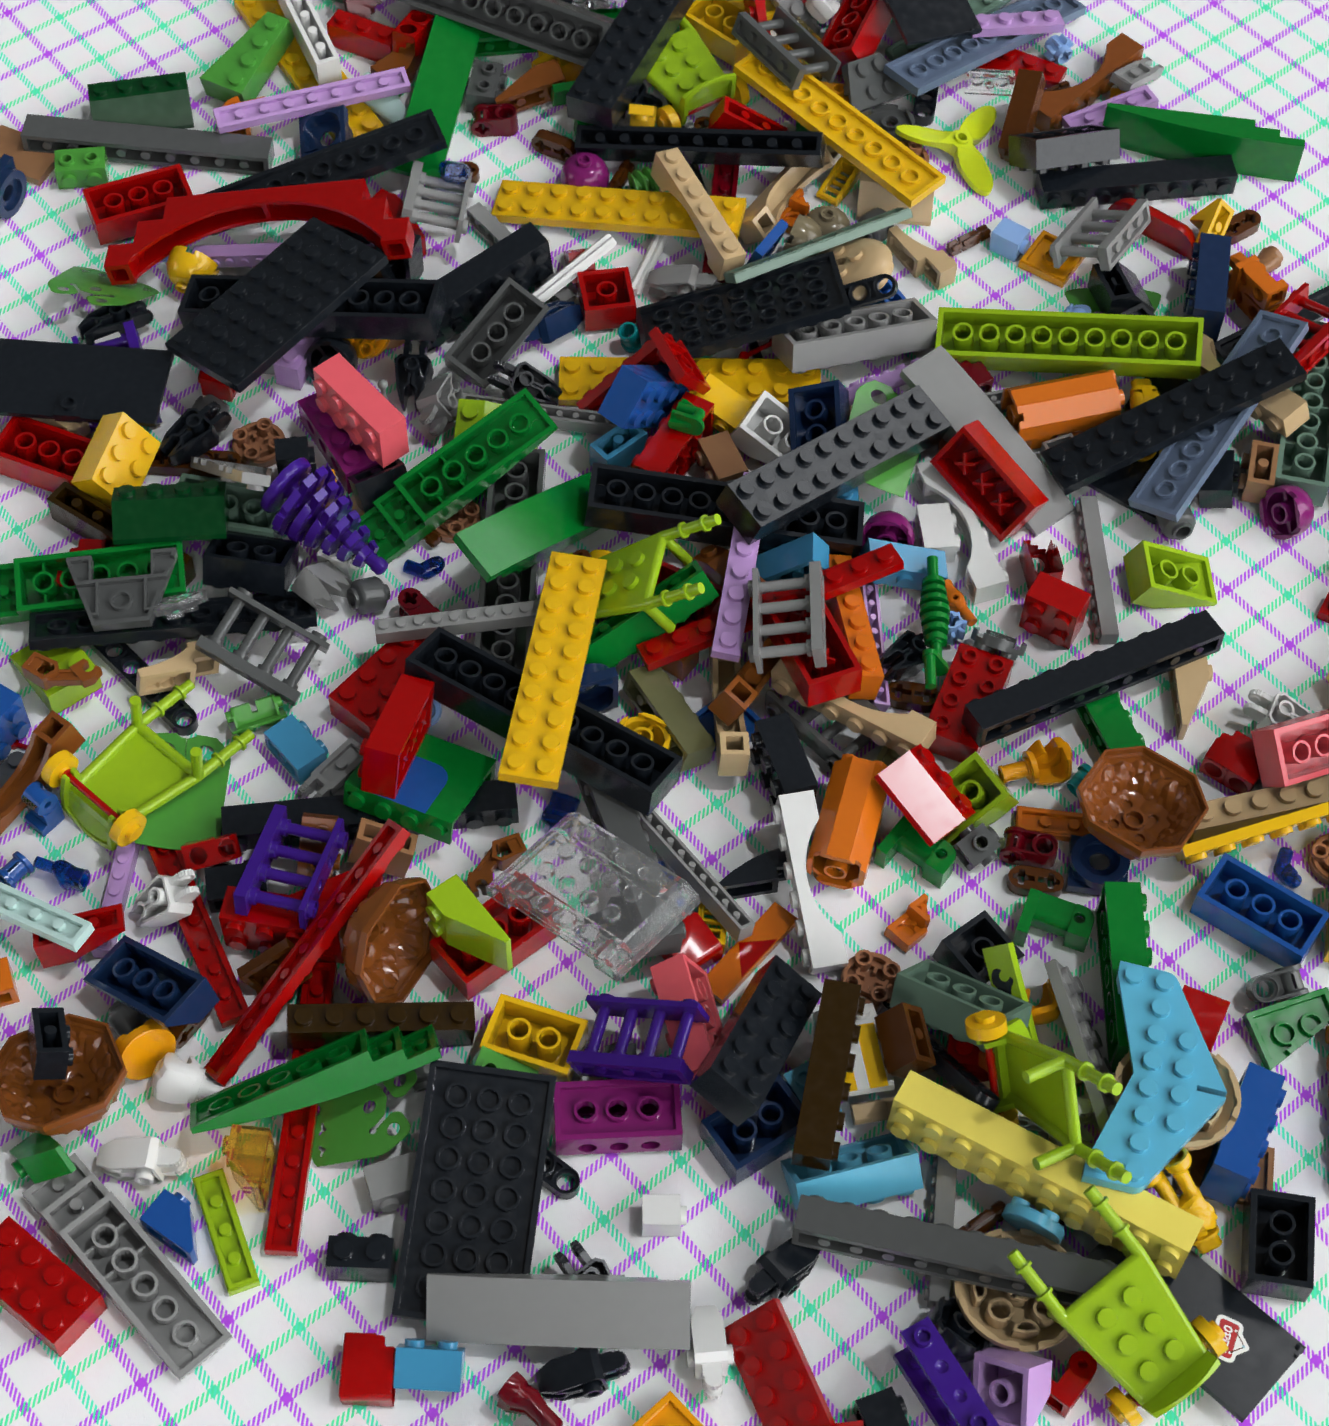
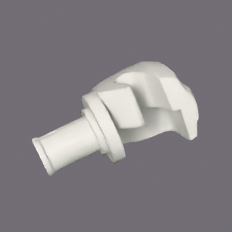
(822, 9)
(180, 1081)

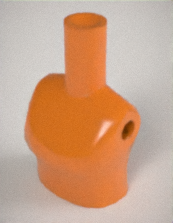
(958, 603)

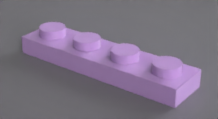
(1020, 23)
(1095, 113)

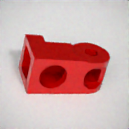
(210, 851)
(1073, 1383)

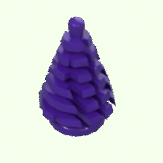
(320, 515)

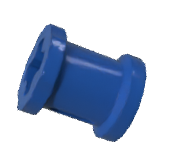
(15, 869)

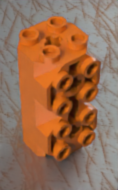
(1062, 405)
(847, 823)

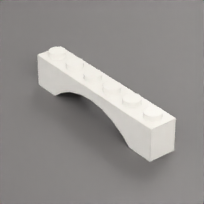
(983, 575)
(822, 941)

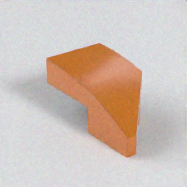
(795, 206)
(911, 926)

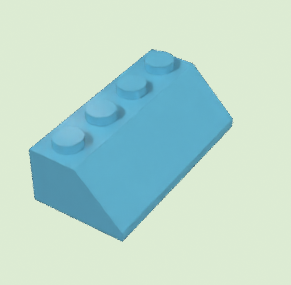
(862, 1174)

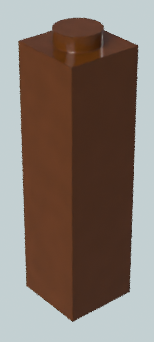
(1022, 107)

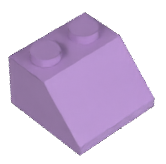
(1012, 1384)

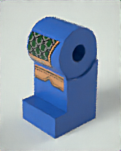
(43, 807)

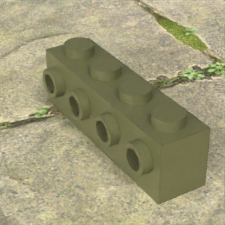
(656, 695)

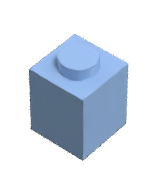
(1010, 239)

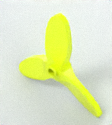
(961, 146)

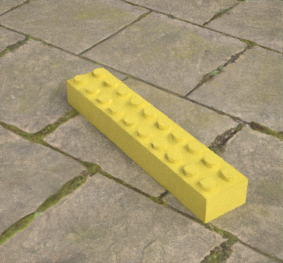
(1003, 1156)

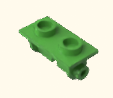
(266, 714)

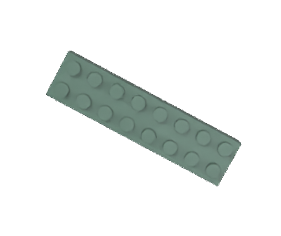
(1305, 452)

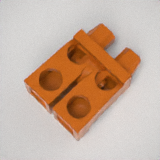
(1253, 286)

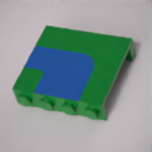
(433, 791)

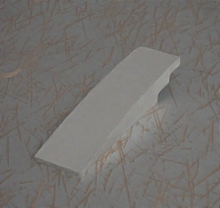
(964, 403)
(129, 1268)
(559, 1310)

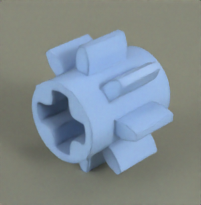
(1058, 49)
(956, 627)

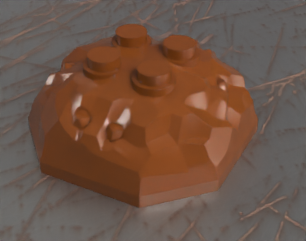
(1141, 803)
(388, 941)
(67, 1103)

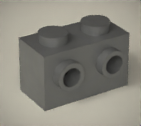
(485, 84)

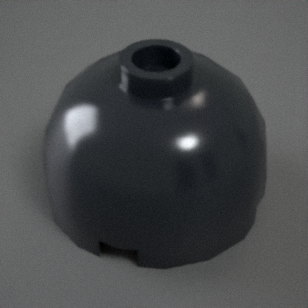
(325, 348)
(955, 1330)

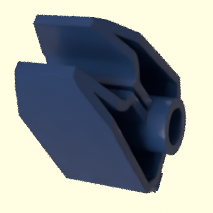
(559, 321)

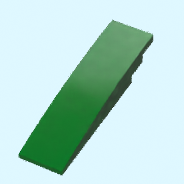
(443, 83)
(1192, 135)
(456, 474)
(528, 530)
(32, 586)
(317, 1077)

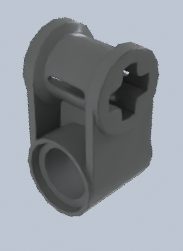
(1282, 984)

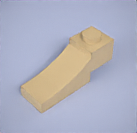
(920, 259)
(175, 671)

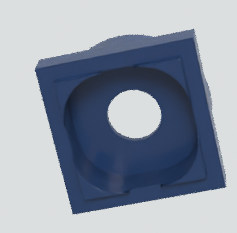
(315, 125)
(12, 187)
(605, 690)
(1080, 873)

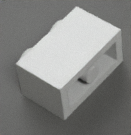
(936, 529)

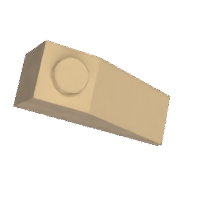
(1187, 690)

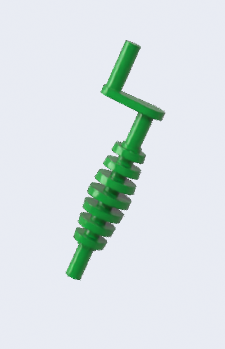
(934, 619)

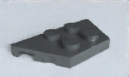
(868, 85)

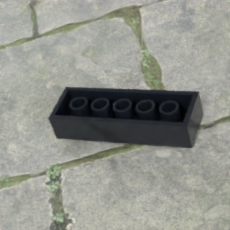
(470, 286)
(756, 1041)

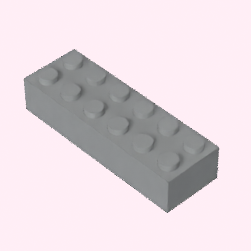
(859, 336)

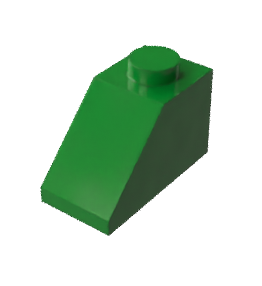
(40, 1159)

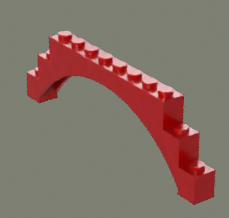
(193, 217)

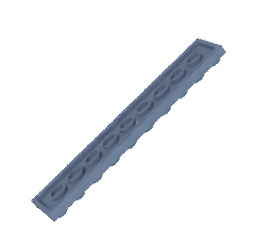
(957, 55)
(1189, 462)

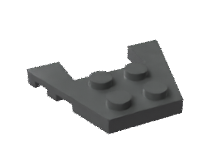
(122, 600)

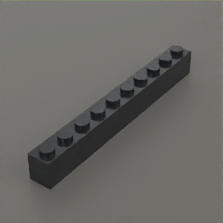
(705, 145)
(1092, 678)
(491, 805)

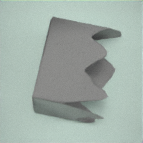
(321, 584)

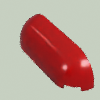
(1163, 229)

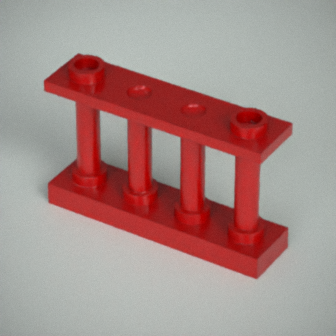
(1317, 347)

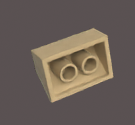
(873, 195)

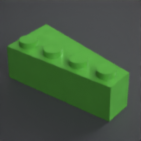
(249, 61)

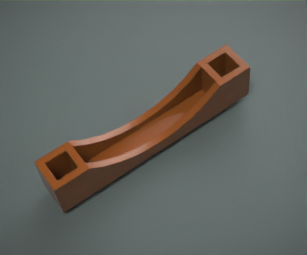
(1058, 103)
(742, 689)
(46, 740)

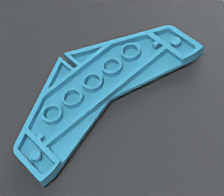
(1171, 1082)

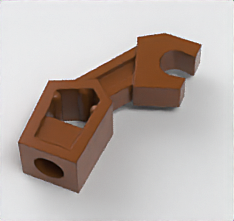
(38, 664)
(484, 871)

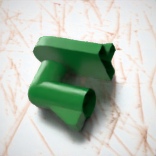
(687, 418)

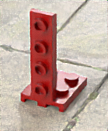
(658, 349)

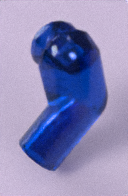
(426, 569)
(1284, 870)

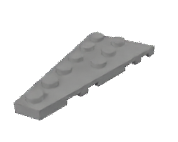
(253, 476)

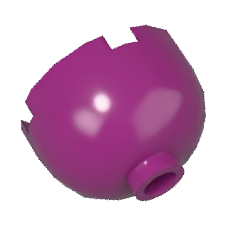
(585, 170)
(1286, 511)
(888, 527)

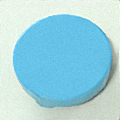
(1021, 1215)

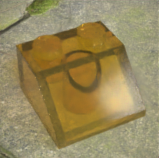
(251, 1161)

